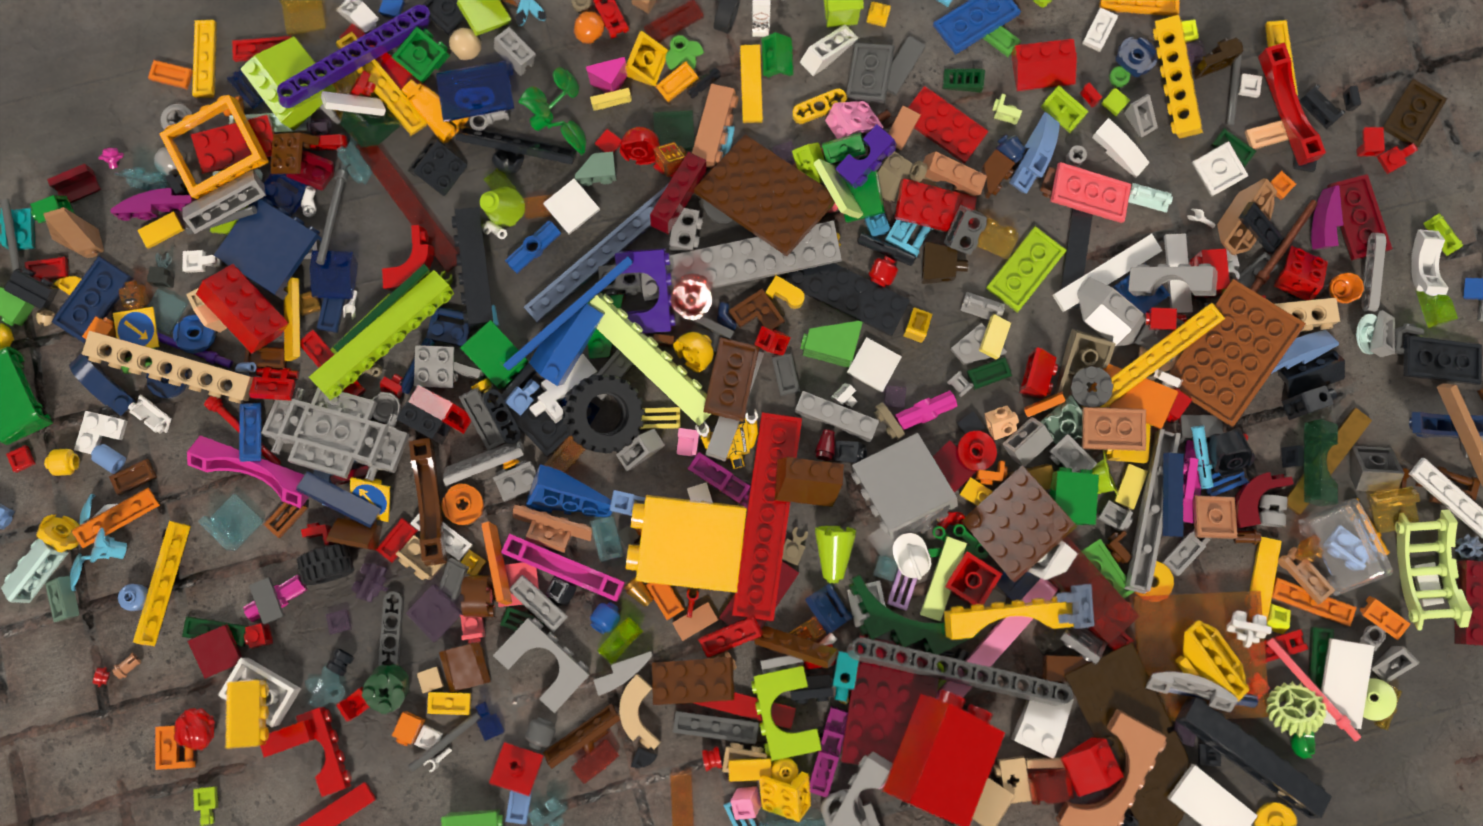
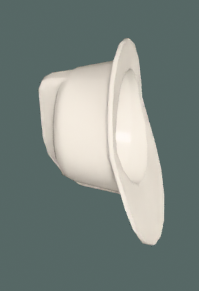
(911, 555)

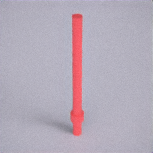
(1341, 720)

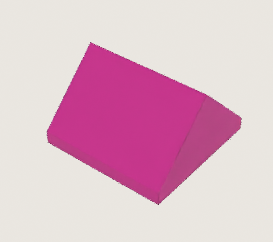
(608, 75)

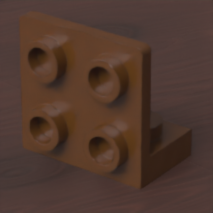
(288, 151)

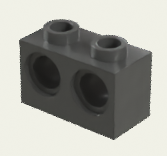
(960, 228)
(620, 284)

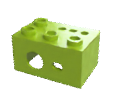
(842, 12)

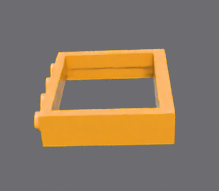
(205, 113)

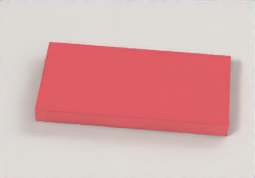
(1090, 192)

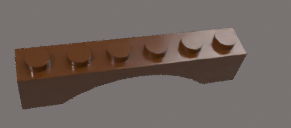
(431, 525)

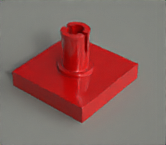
(516, 769)

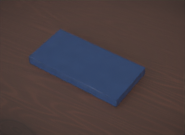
(92, 297)

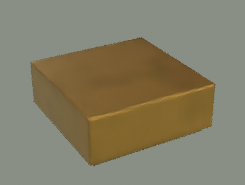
(308, 304)

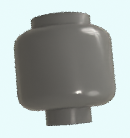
(540, 733)

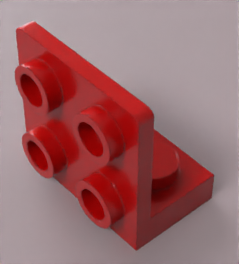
(1302, 274)

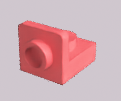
(472, 628)

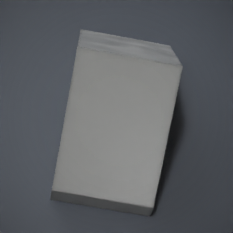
(1142, 116)
(1394, 663)

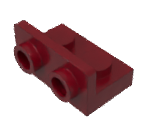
(314, 171)

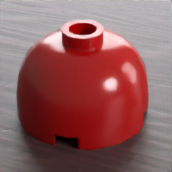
(639, 145)

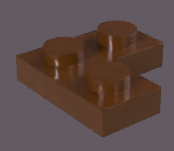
(757, 306)

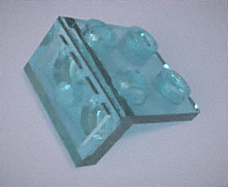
(232, 523)

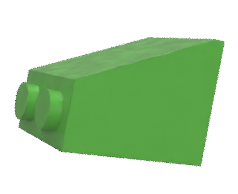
(832, 343)
(473, 818)

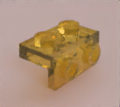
(998, 239)

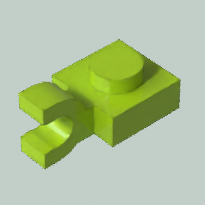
(205, 800)

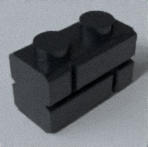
(31, 288)

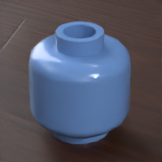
(132, 597)

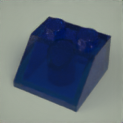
(335, 277)

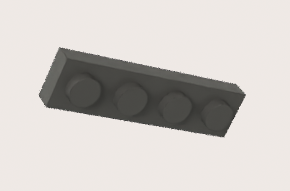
(715, 727)

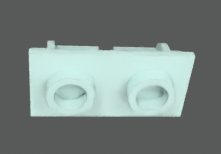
(1150, 197)

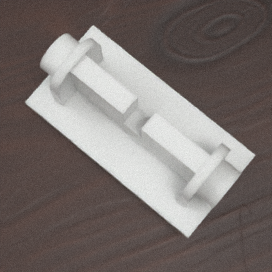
(157, 420)

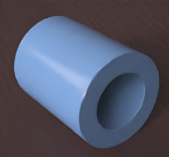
(108, 458)

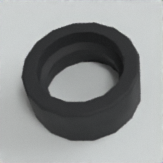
(726, 15)

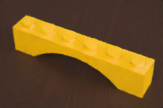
(966, 623)

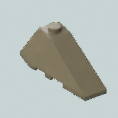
(892, 172)
(1080, 353)

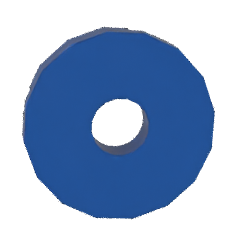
(193, 344)

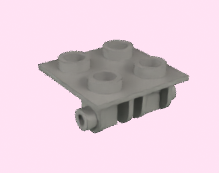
(434, 366)

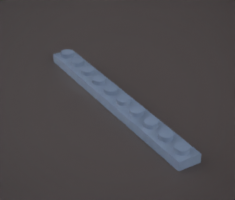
(588, 265)

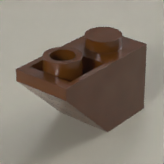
(996, 169)

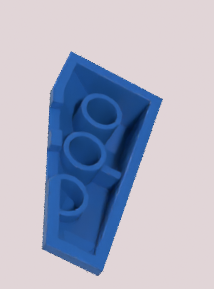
(563, 348)
(561, 492)

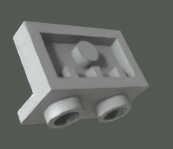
(1071, 455)
(515, 481)
(780, 663)

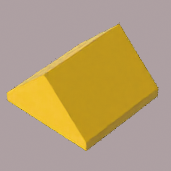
(646, 60)

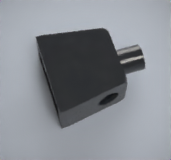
(1312, 400)

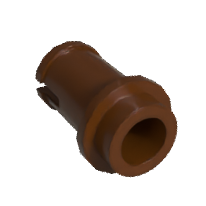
(1248, 537)

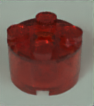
(681, 300)
(1050, 786)

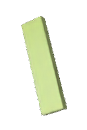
(937, 593)

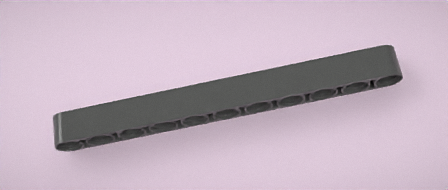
(970, 671)

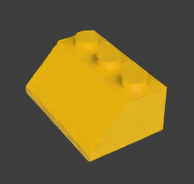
(246, 713)

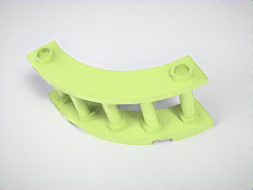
(1446, 569)

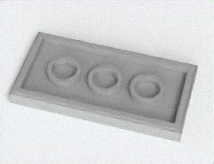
(482, 462)

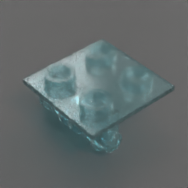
(140, 179)

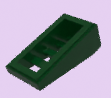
(971, 87)

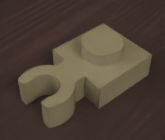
(793, 549)

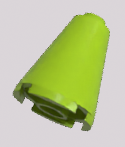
(503, 206)
(834, 550)

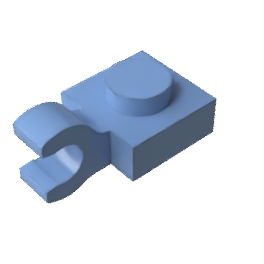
(520, 398)

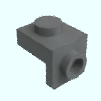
(1407, 329)

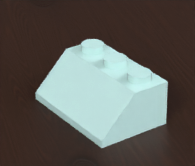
(32, 572)

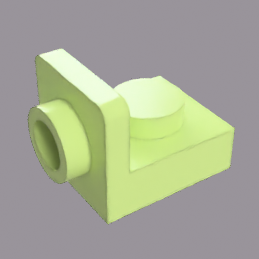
(1006, 113)

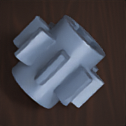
(1472, 543)

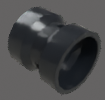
(339, 662)

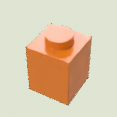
(101, 326)
(408, 728)

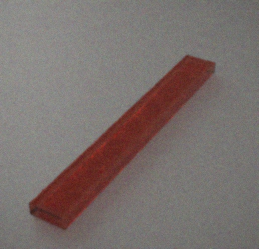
(409, 204)

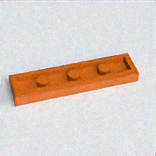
(116, 517)
(496, 563)
(1298, 597)

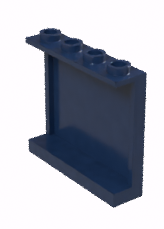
(268, 246)

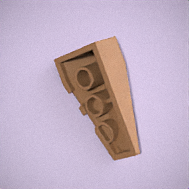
(74, 232)

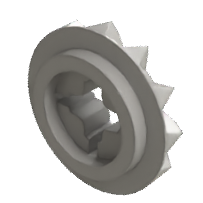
(171, 114)

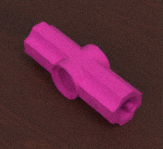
(926, 410)
(285, 593)

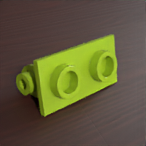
(1451, 242)

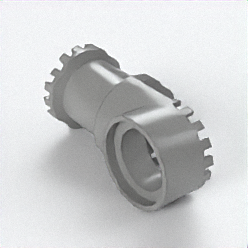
(489, 119)
(1365, 639)

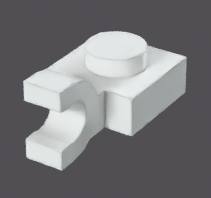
(197, 261)
(1168, 379)

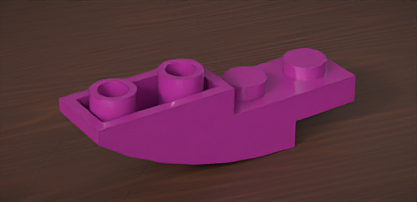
(148, 203)

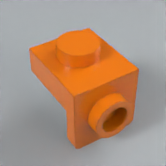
(989, 477)

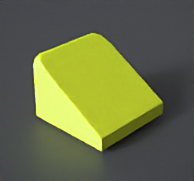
(1278, 619)

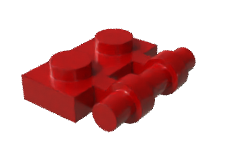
(274, 388)

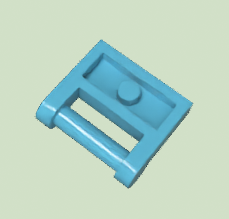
(901, 233)

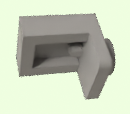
(1115, 516)

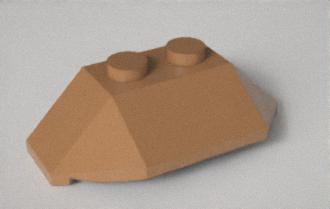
(1232, 231)

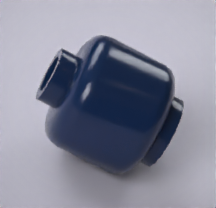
(1011, 147)

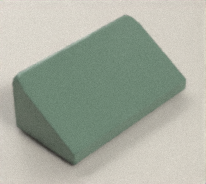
(62, 599)

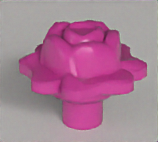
(111, 156)

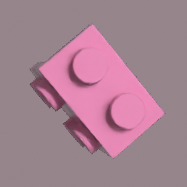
(851, 118)

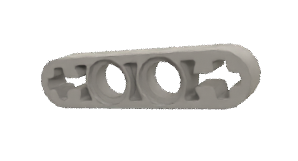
(1373, 272)

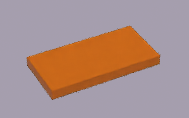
(1146, 395)

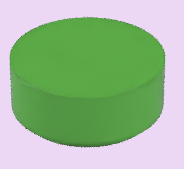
(1119, 77)

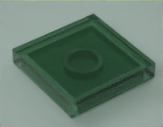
(675, 127)

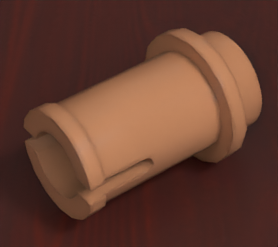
(126, 666)

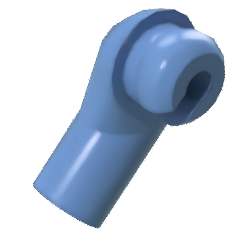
(245, 367)

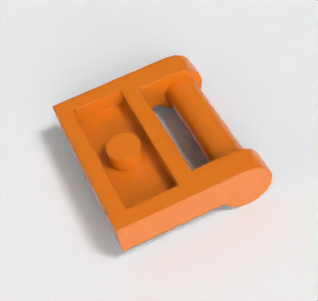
(168, 750)

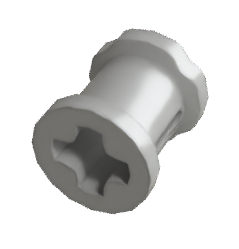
(1073, 152)
(960, 383)

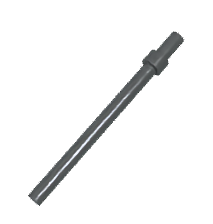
(340, 177)

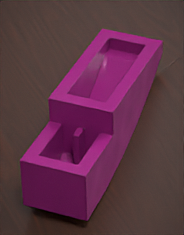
(1327, 219)

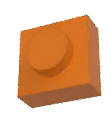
(1282, 184)

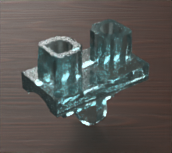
(555, 809)

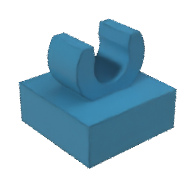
(877, 225)

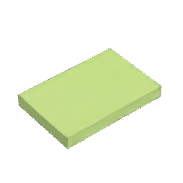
(838, 189)

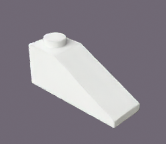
(828, 49)

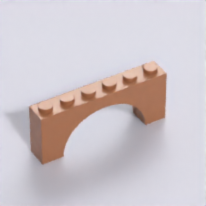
(1141, 748)

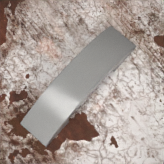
(1193, 684)

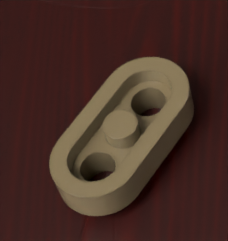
(893, 428)

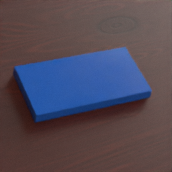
(974, 21)

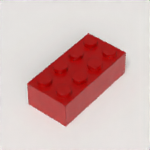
(242, 308)

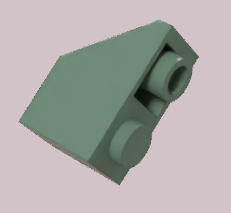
(597, 168)

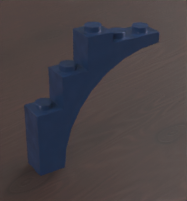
(1438, 425)

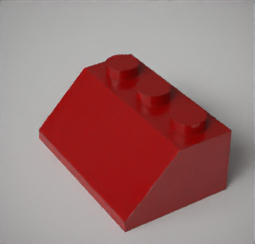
(1044, 64)

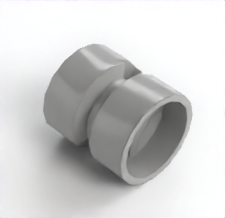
(1273, 518)

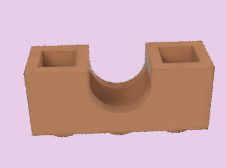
(946, 169)

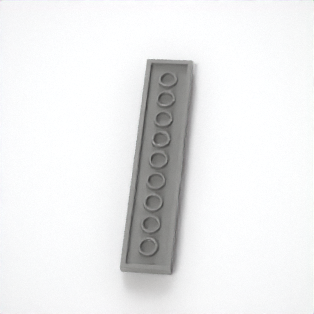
(749, 260)

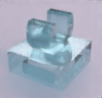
(885, 568)

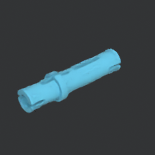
(1205, 480)

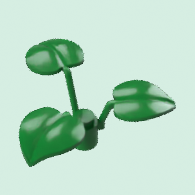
(536, 101)

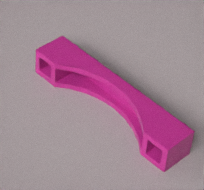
(214, 456)
(563, 567)

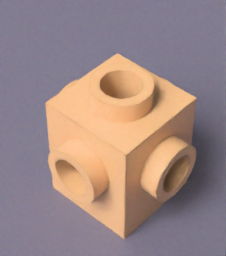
(1001, 422)

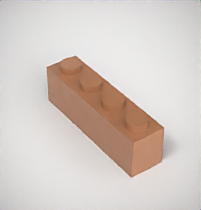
(714, 124)

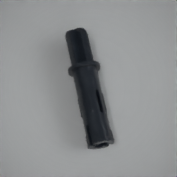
(886, 249)

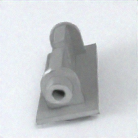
(981, 306)

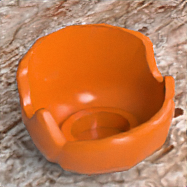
(588, 27)
(1346, 287)

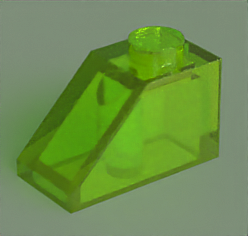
(1436, 309)
(620, 640)

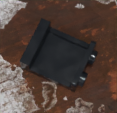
(424, 423)

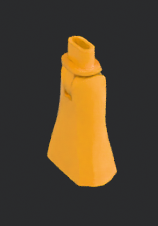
(429, 108)

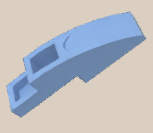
(1039, 153)

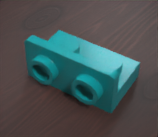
(24, 229)

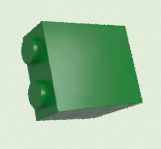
(489, 351)
(1076, 494)

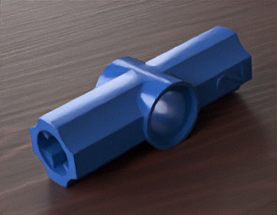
(522, 256)

